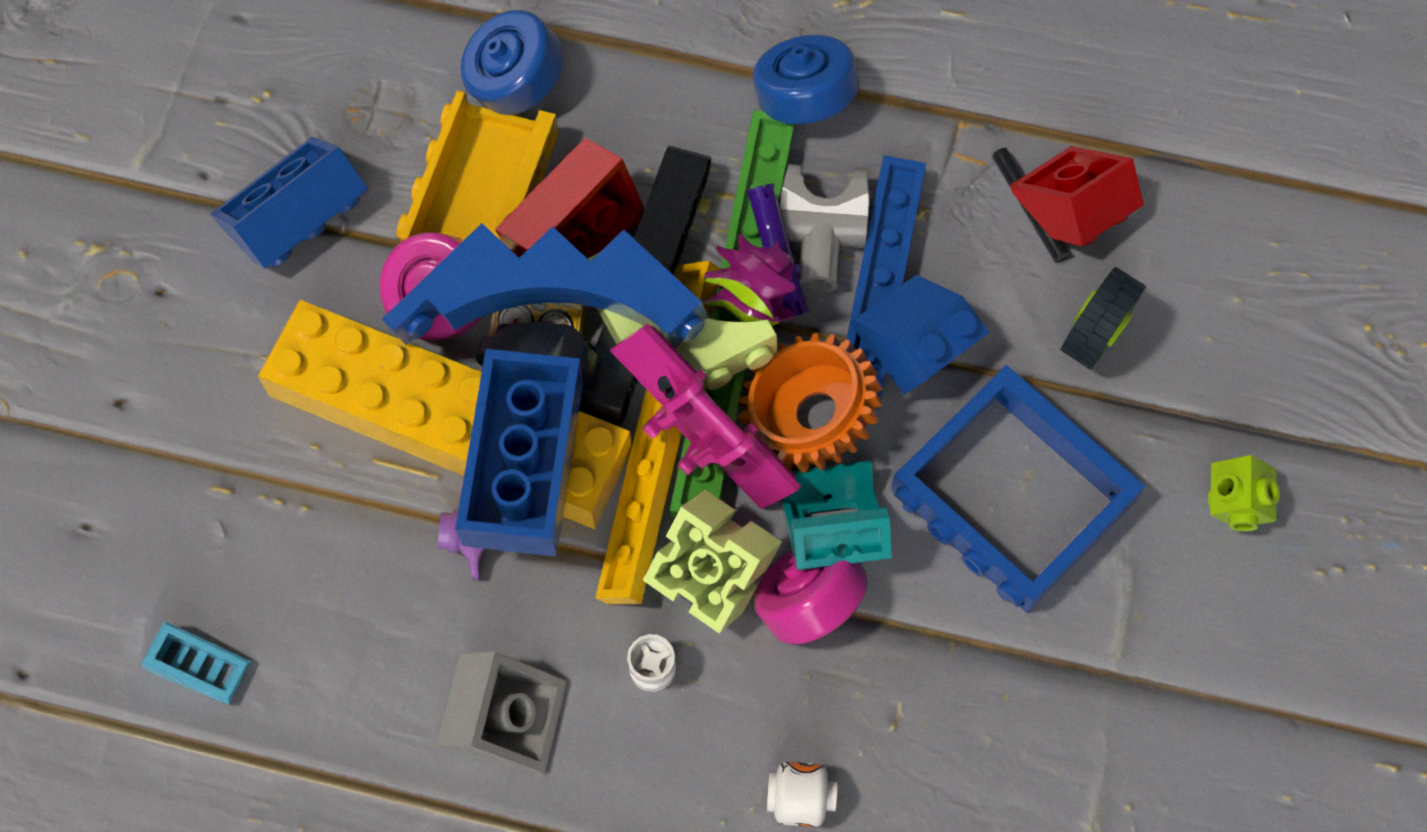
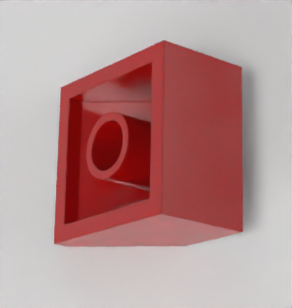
(1080, 194)

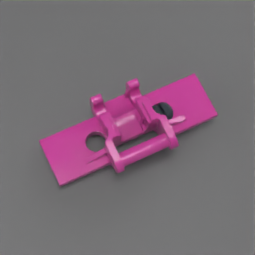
(701, 420)

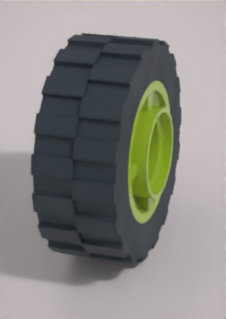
(1102, 318)

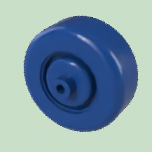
(511, 62)
(806, 79)

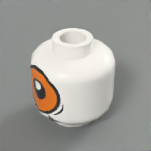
(801, 794)

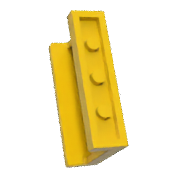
(478, 169)

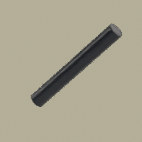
(1011, 174)

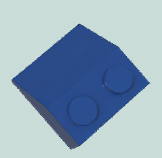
(918, 330)

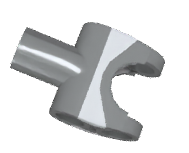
(823, 226)

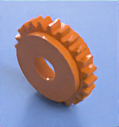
(807, 371)

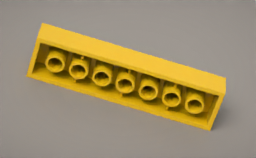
(416, 401)

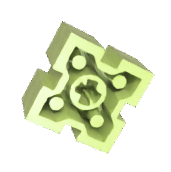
(712, 561)

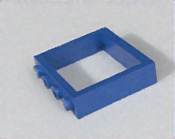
(1060, 435)

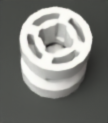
(649, 653)

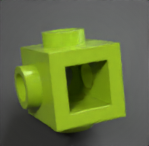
(1243, 492)

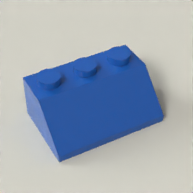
(291, 202)

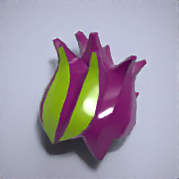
(753, 282)

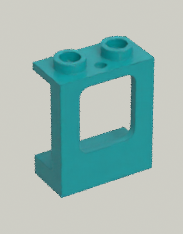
(840, 536)

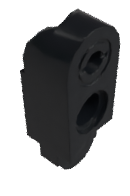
(543, 339)

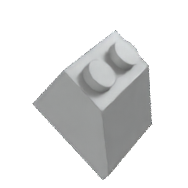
(501, 712)

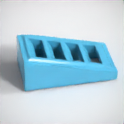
(169, 633)

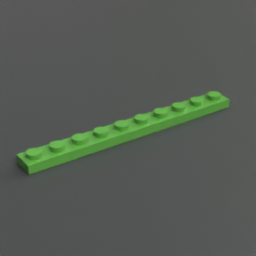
(762, 164)

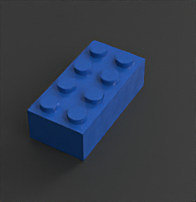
(520, 453)

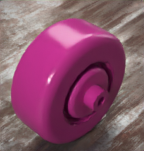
(409, 266)
(810, 601)

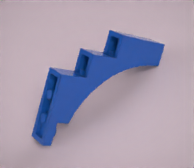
(489, 277)

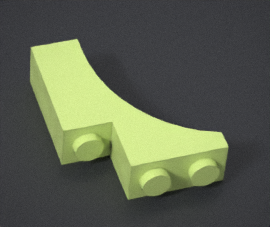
(717, 350)

